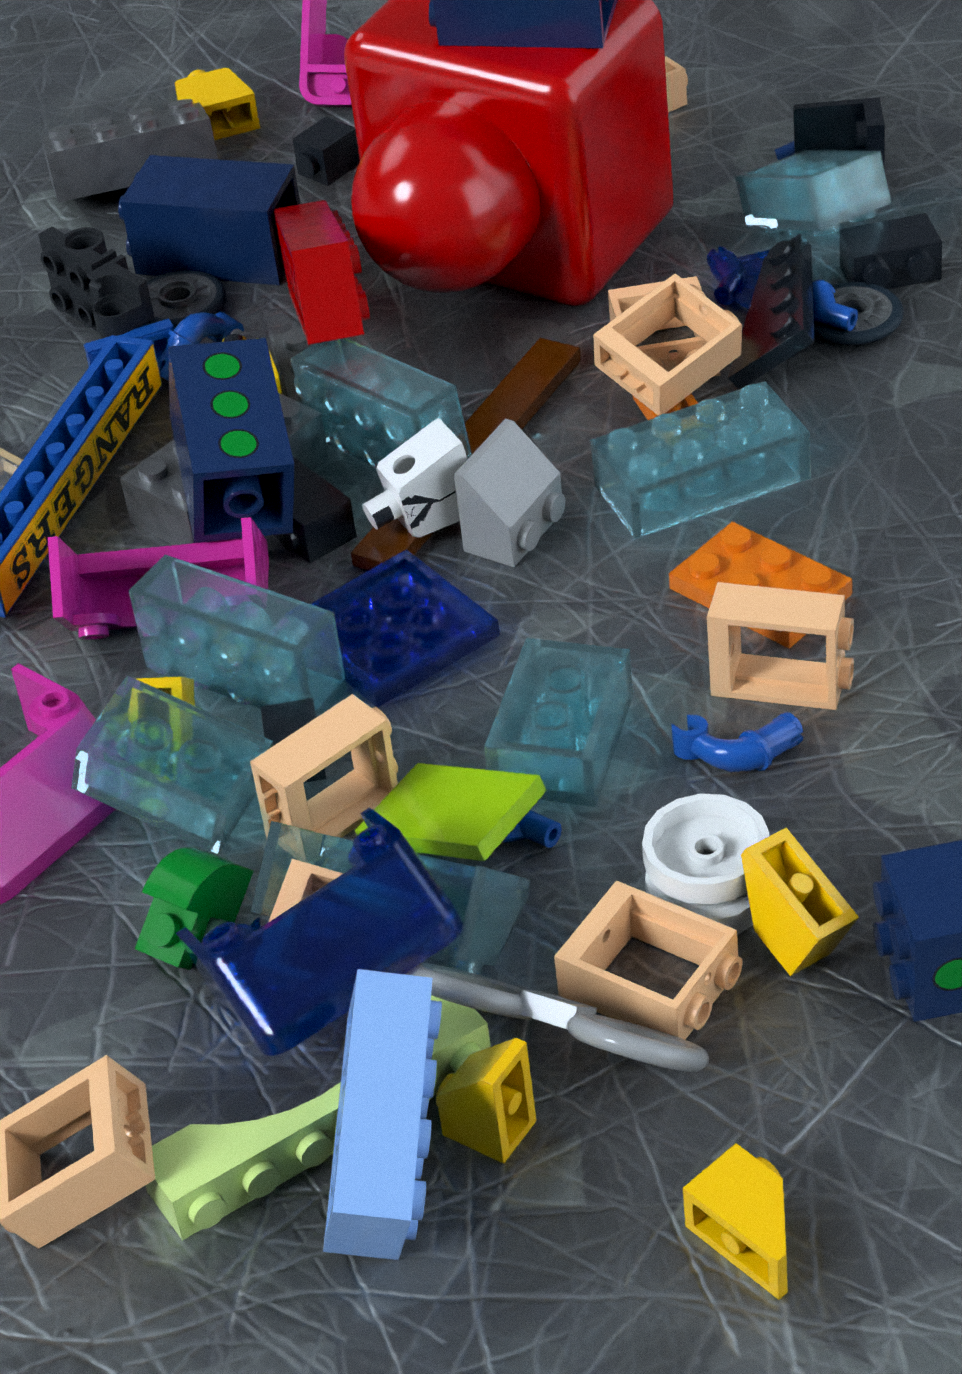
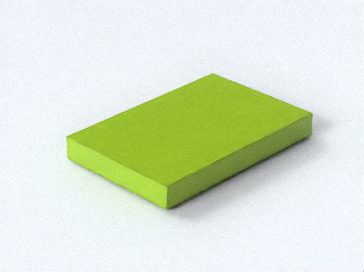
(458, 808)

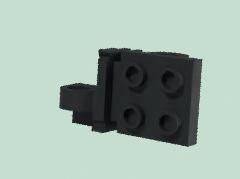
(94, 282)

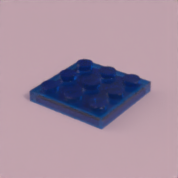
(403, 626)

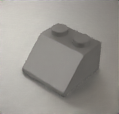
(507, 496)

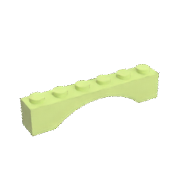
(219, 1168)

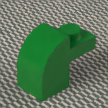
(187, 892)

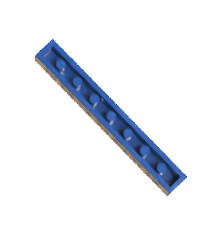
(72, 457)

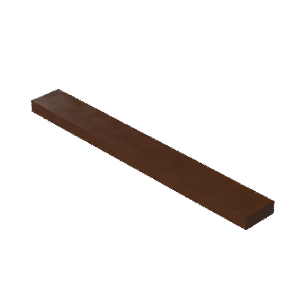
(515, 399)

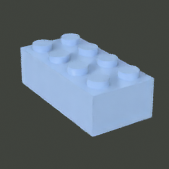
(383, 1116)

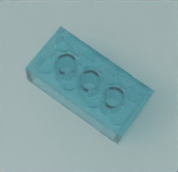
(371, 399)
(700, 459)
(236, 637)

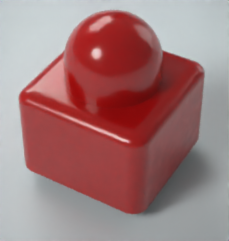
(508, 158)

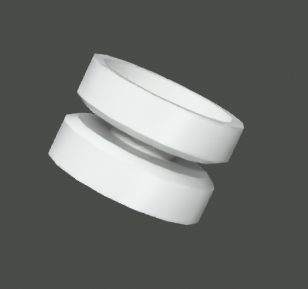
(696, 858)

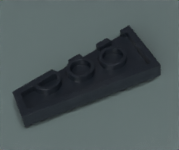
(779, 313)

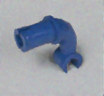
(194, 329)
(749, 752)

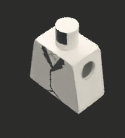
(419, 482)

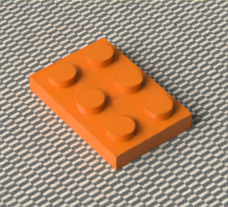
(749, 558)

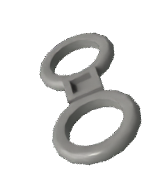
(578, 1018)

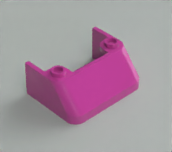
(322, 60)
(94, 588)
(37, 805)

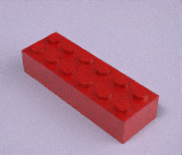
(321, 271)

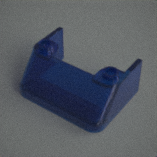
(305, 962)

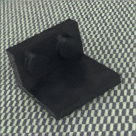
(840, 126)

